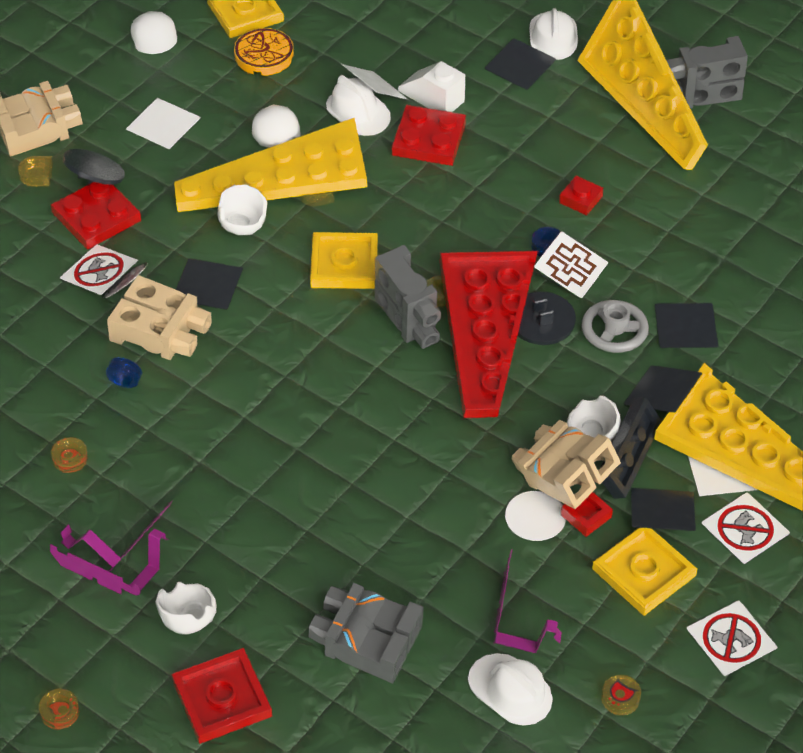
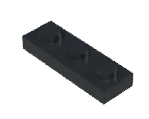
(632, 446)

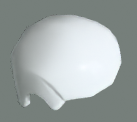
(153, 32)
(275, 126)
(242, 209)
(596, 417)
(186, 607)

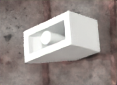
(436, 87)

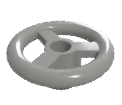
(616, 319)

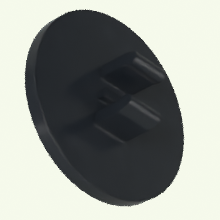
(93, 166)
(546, 319)

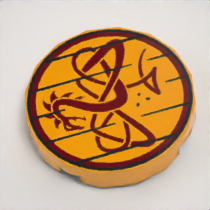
(264, 51)

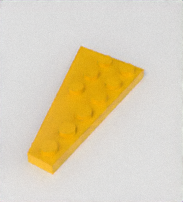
(635, 72)
(305, 165)
(735, 439)

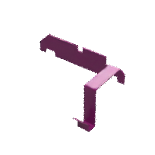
(99, 546)
(109, 579)
(517, 642)

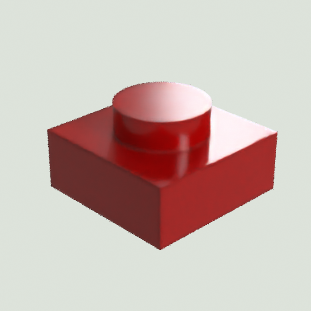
(581, 195)
(588, 515)

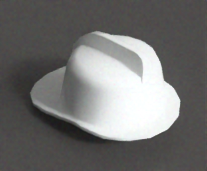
(554, 34)
(356, 99)
(511, 688)

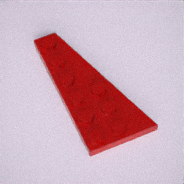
(484, 312)

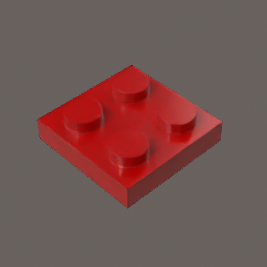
(429, 135)
(95, 213)
(221, 695)

